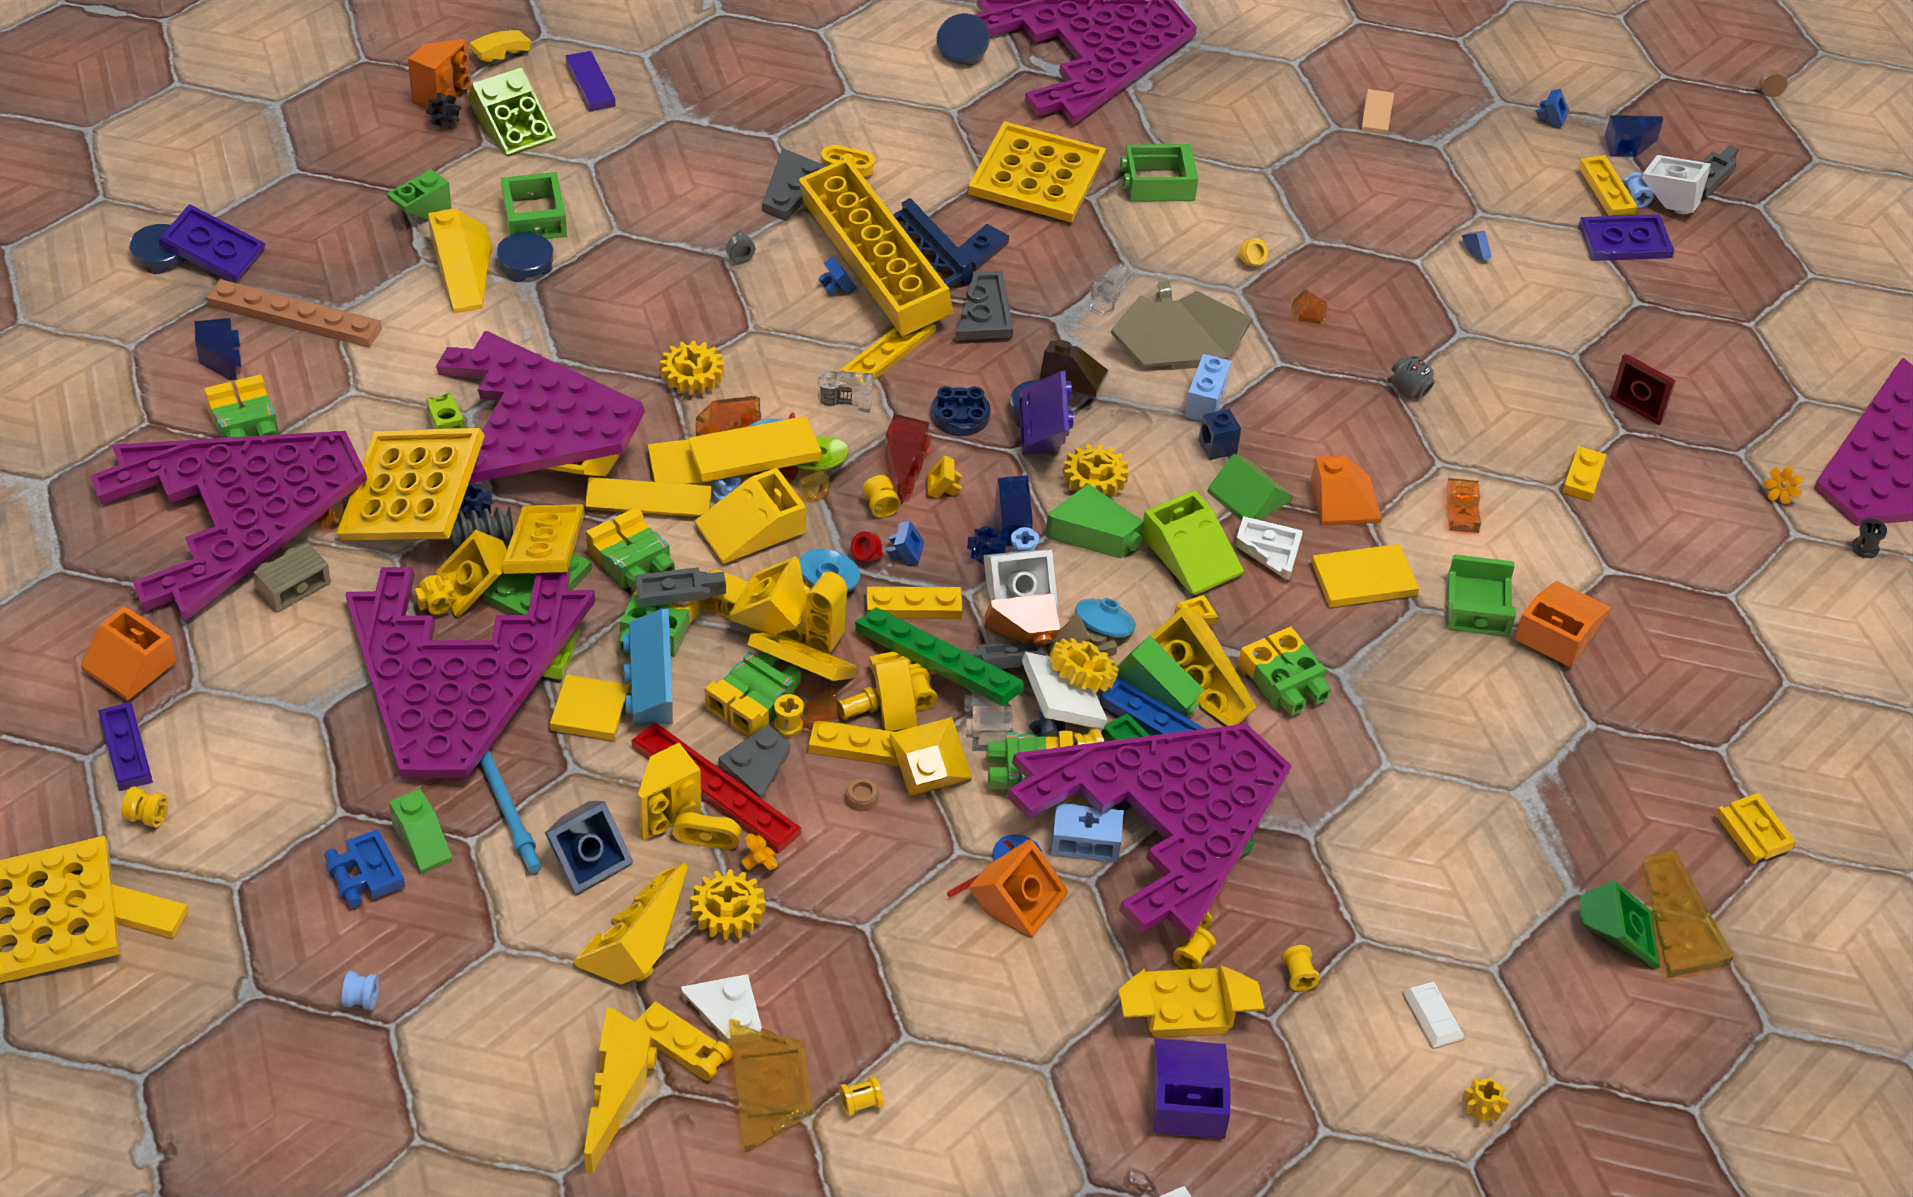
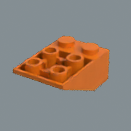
(1561, 622)

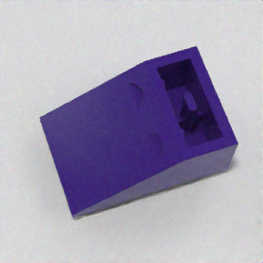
(1045, 414)
(1191, 1088)

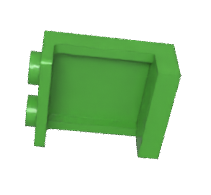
(1480, 596)

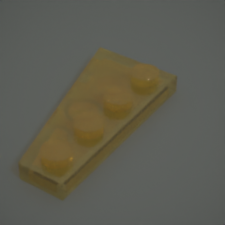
(1683, 922)

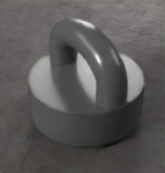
(740, 248)

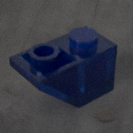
(1631, 134)
(217, 345)
(1012, 506)

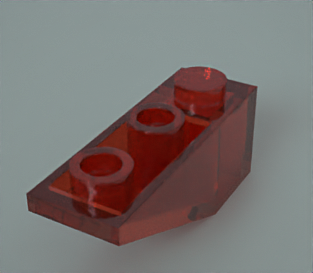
(904, 450)

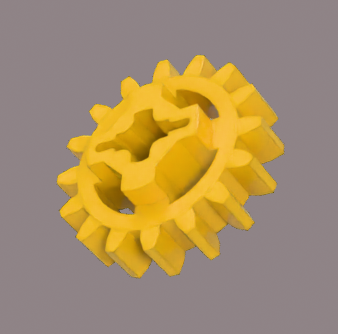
(692, 367)
(1096, 467)
(1083, 664)
(727, 904)

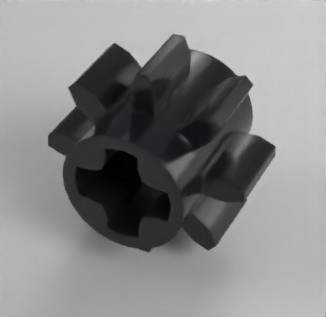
(442, 103)

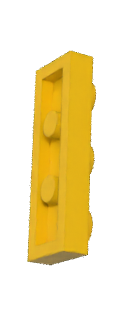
(1607, 186)
(917, 602)
(852, 743)

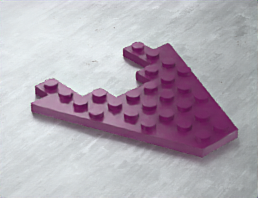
(1107, 37)
(543, 410)
(1875, 462)
(254, 490)
(456, 696)
(1192, 786)

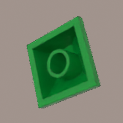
(1621, 921)

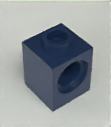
(1219, 434)

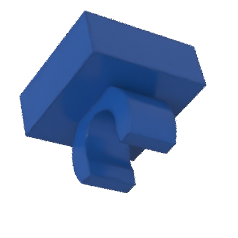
(1554, 108)
(837, 277)
(906, 544)

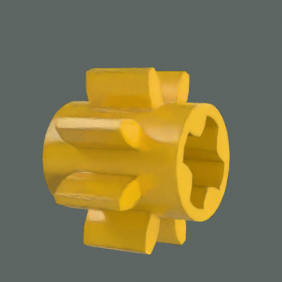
(435, 594)
(1485, 1099)

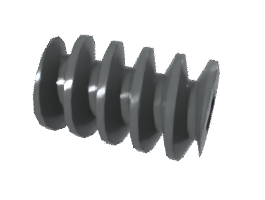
(496, 526)

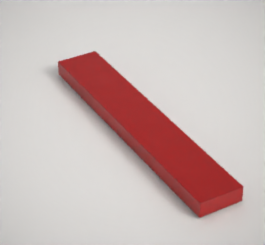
(725, 792)

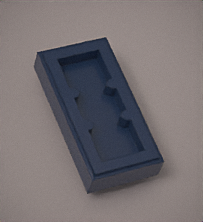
(984, 245)

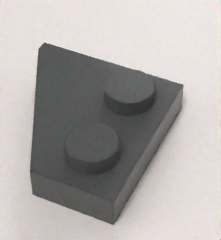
(756, 760)

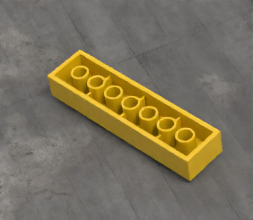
(876, 246)

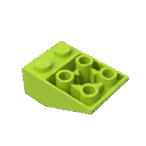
(510, 111)
(1191, 542)

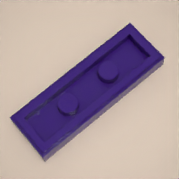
(590, 80)
(125, 746)

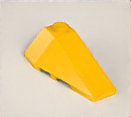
(638, 932)
(622, 1076)

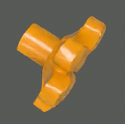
(1777, 487)
(758, 853)

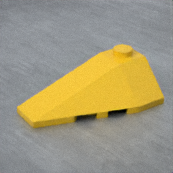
(462, 255)
(1199, 653)

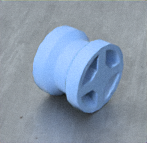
(360, 990)

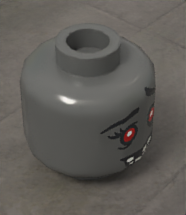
(1412, 377)

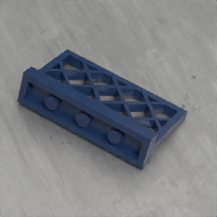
(935, 244)

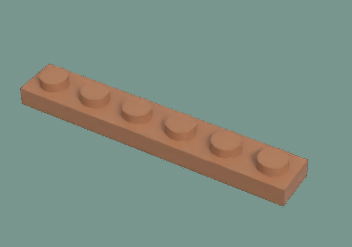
(294, 313)

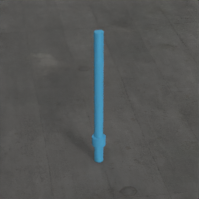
(522, 840)

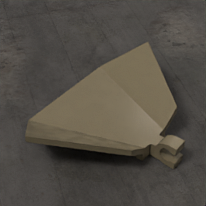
(1179, 330)

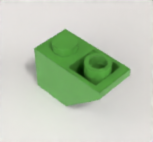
(422, 194)

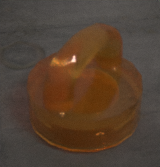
(332, 517)

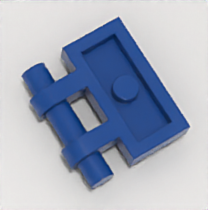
(375, 867)

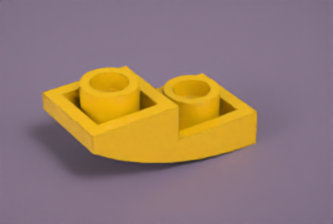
(496, 44)
(895, 694)

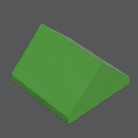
(1247, 489)

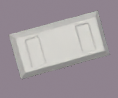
(1433, 1015)

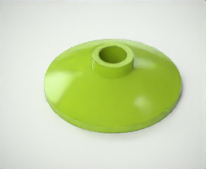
(833, 453)

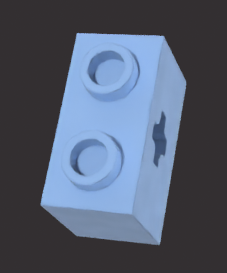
(1207, 387)
(1087, 833)

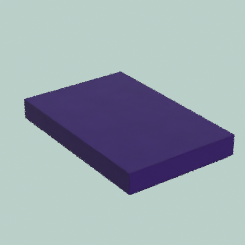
(1626, 237)
(212, 244)

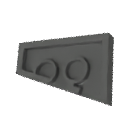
(784, 190)
(986, 309)

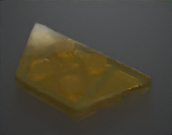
(769, 1083)

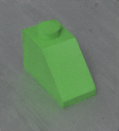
(419, 831)

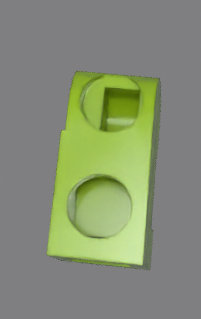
(444, 412)

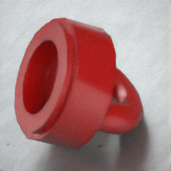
(866, 547)

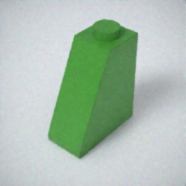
(1095, 524)
(1160, 676)

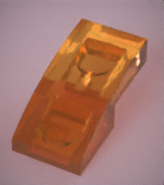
(1463, 505)

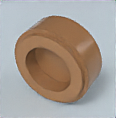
(1773, 83)
(862, 794)

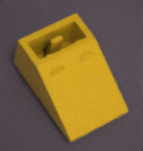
(753, 517)

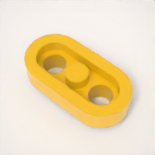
(861, 159)
(706, 831)

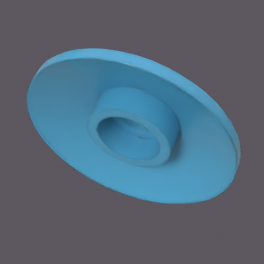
(818, 561)
(1105, 617)

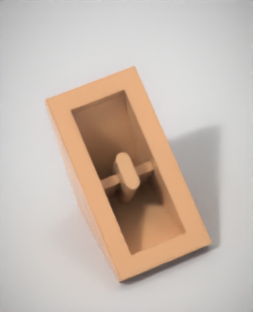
(1377, 111)

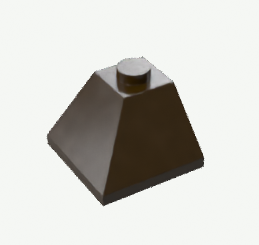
(1080, 368)

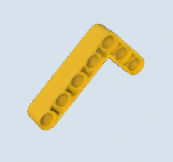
(822, 619)

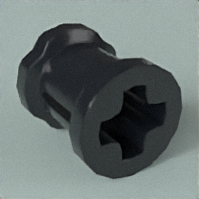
(1869, 538)

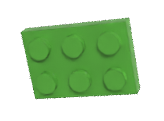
(513, 591)

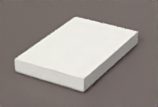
(1059, 698)

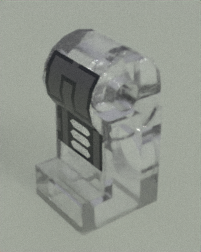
(846, 389)

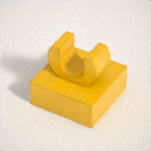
(943, 478)

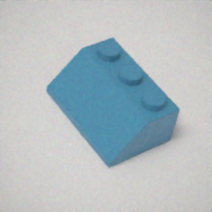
(649, 669)

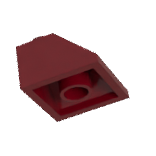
(1642, 389)

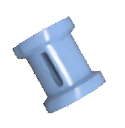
(1638, 190)
(1031, 541)

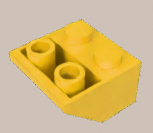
(668, 789)

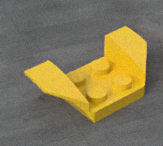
(1189, 1000)

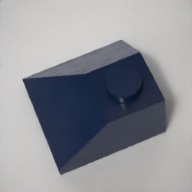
(588, 845)

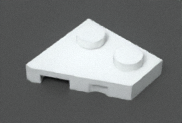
(1270, 544)
(722, 1001)

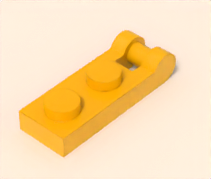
(684, 1042)

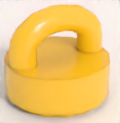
(1253, 252)

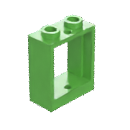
(1160, 157)
(551, 222)

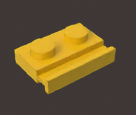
(1755, 828)

